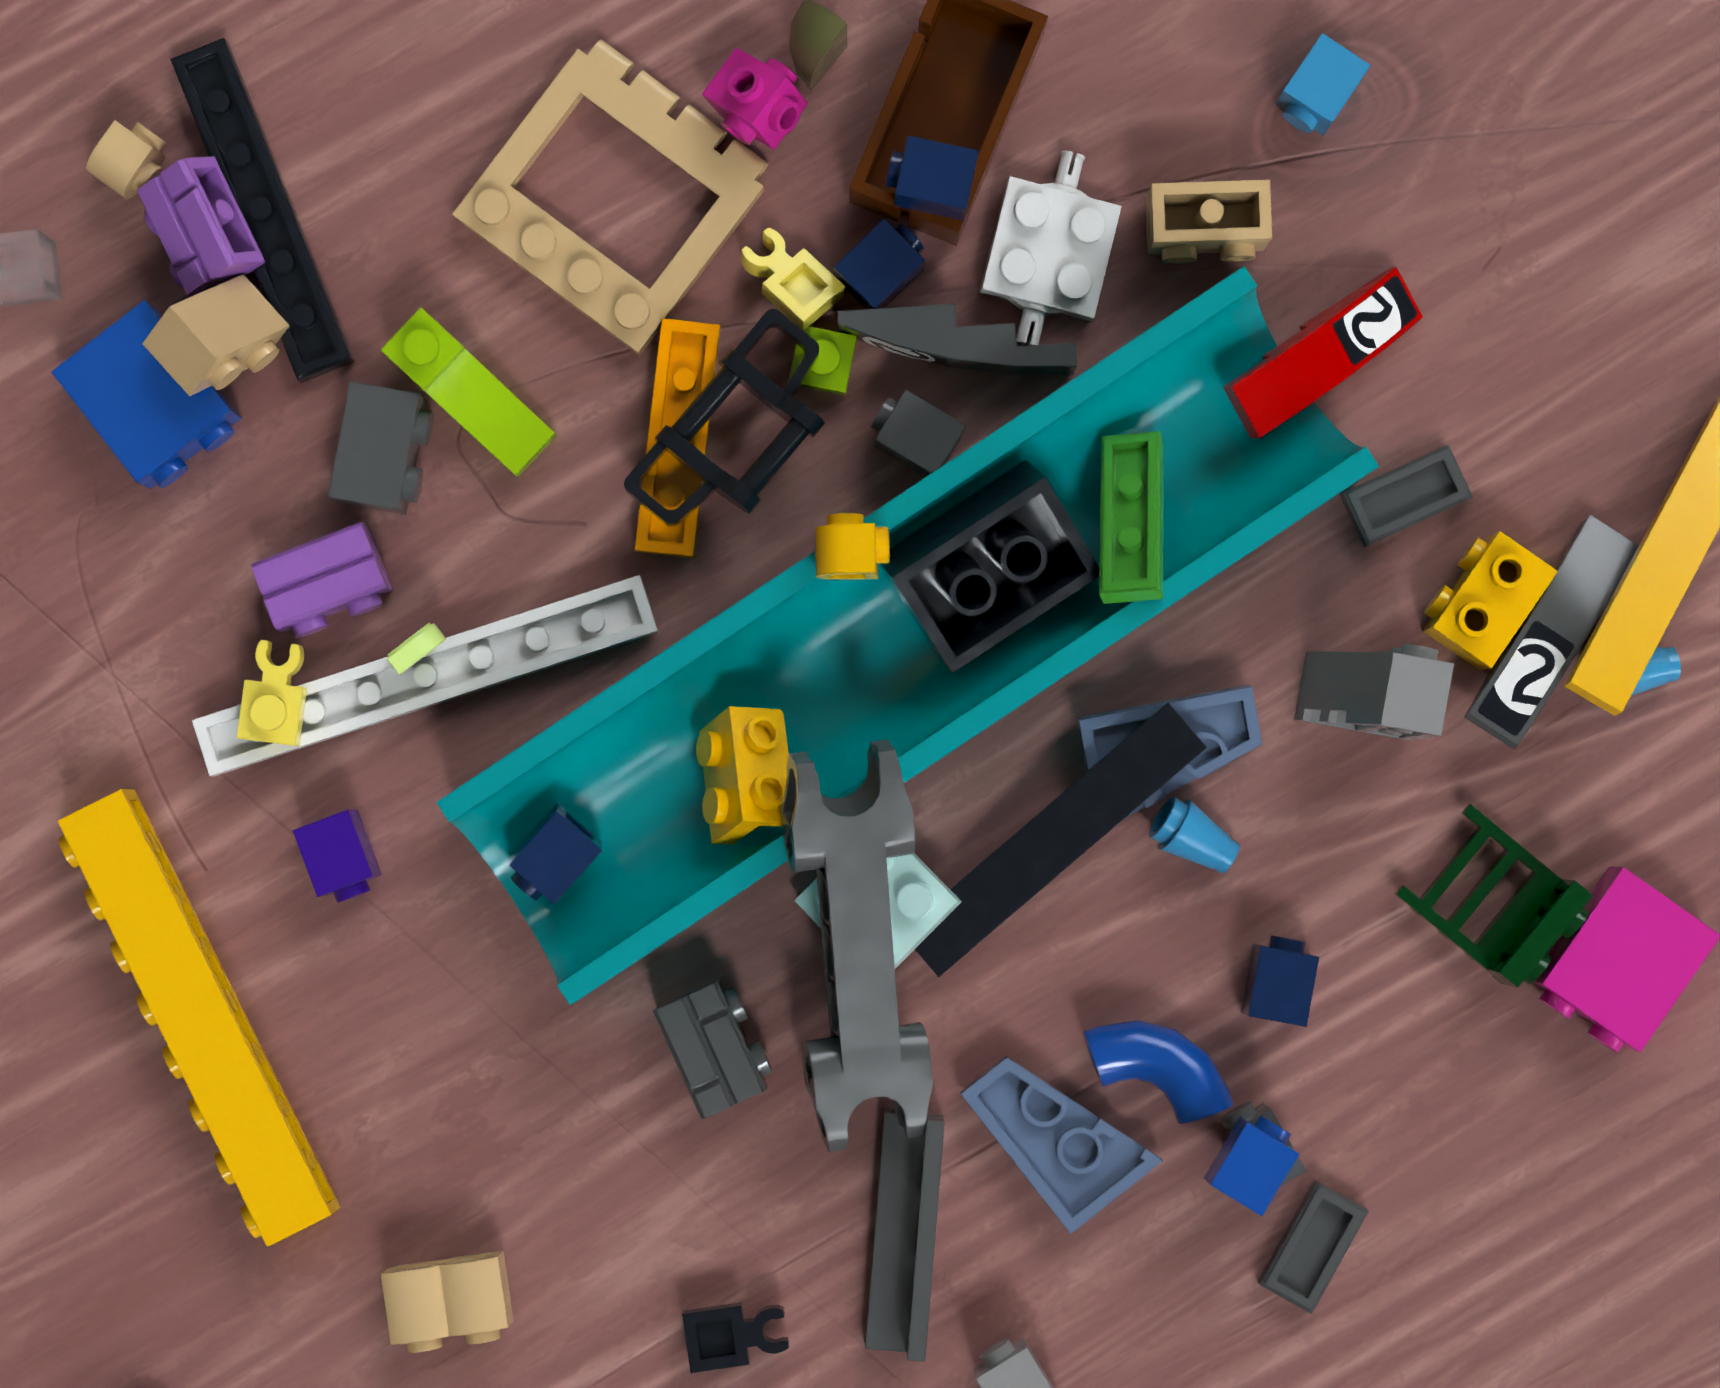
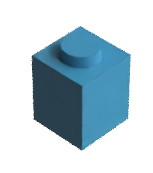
(1321, 86)

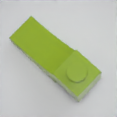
(468, 392)

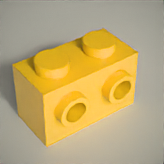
(1488, 599)

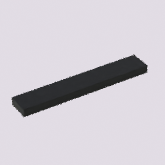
(244, 156)
(1062, 834)

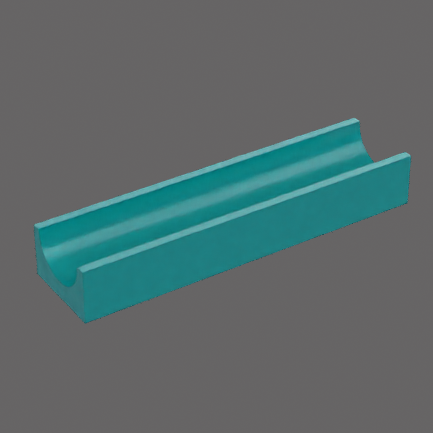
(856, 664)

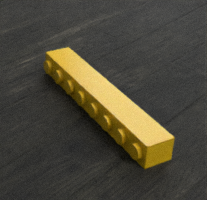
(198, 1016)

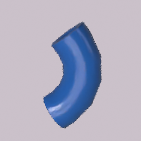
(1163, 1059)

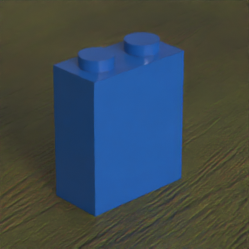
(140, 405)

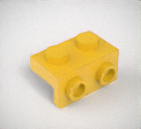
(743, 771)

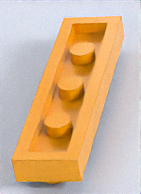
(683, 370)

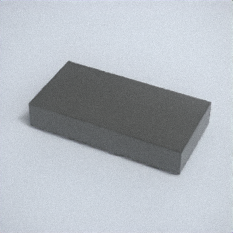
(1406, 495)
(1313, 1246)

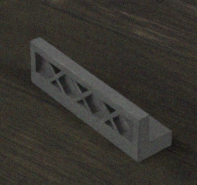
(904, 1238)

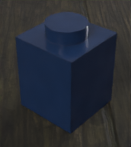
(932, 177)
(881, 265)
(553, 855)
(1280, 982)

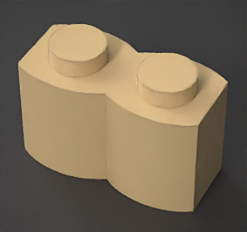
(447, 1299)

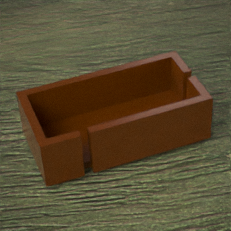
(951, 94)

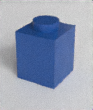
(1252, 1163)

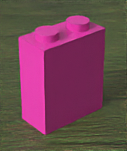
(1625, 961)

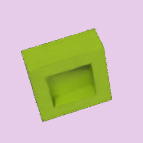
(833, 364)

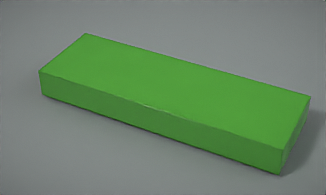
(1132, 517)

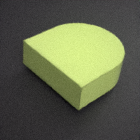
(415, 648)

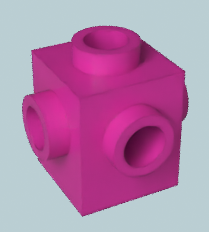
(756, 98)

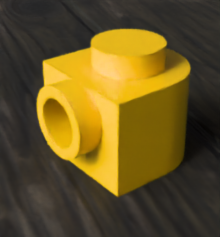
(850, 548)

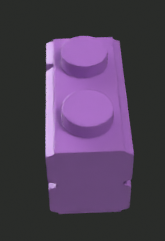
(199, 225)
(323, 579)

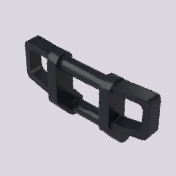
(734, 370)

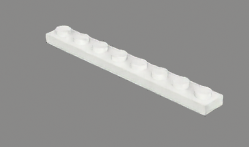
(449, 671)

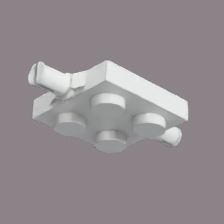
(1050, 249)

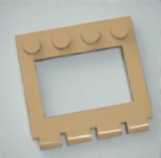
(563, 258)

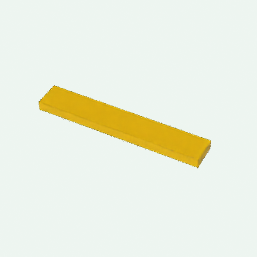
(1654, 578)

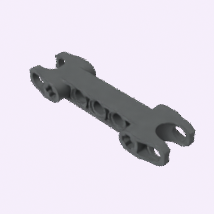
(849, 850)

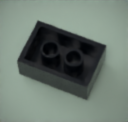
(990, 565)

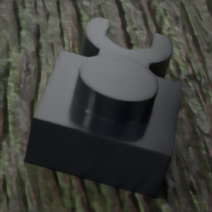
(721, 1336)

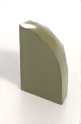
(816, 41)

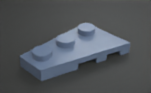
(1220, 718)
(1056, 1143)

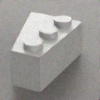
(1377, 693)

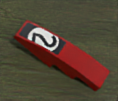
(1323, 353)

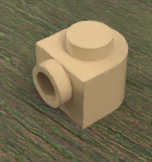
(126, 158)

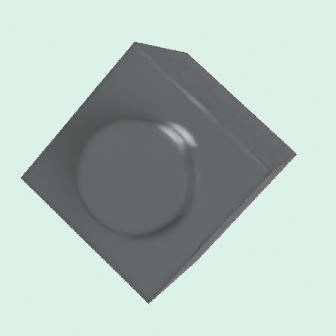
(917, 433)

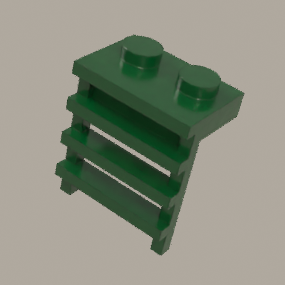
(1526, 926)

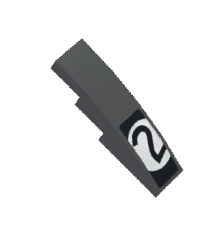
(932, 336)
(1552, 632)

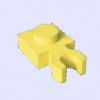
(795, 285)
(273, 708)

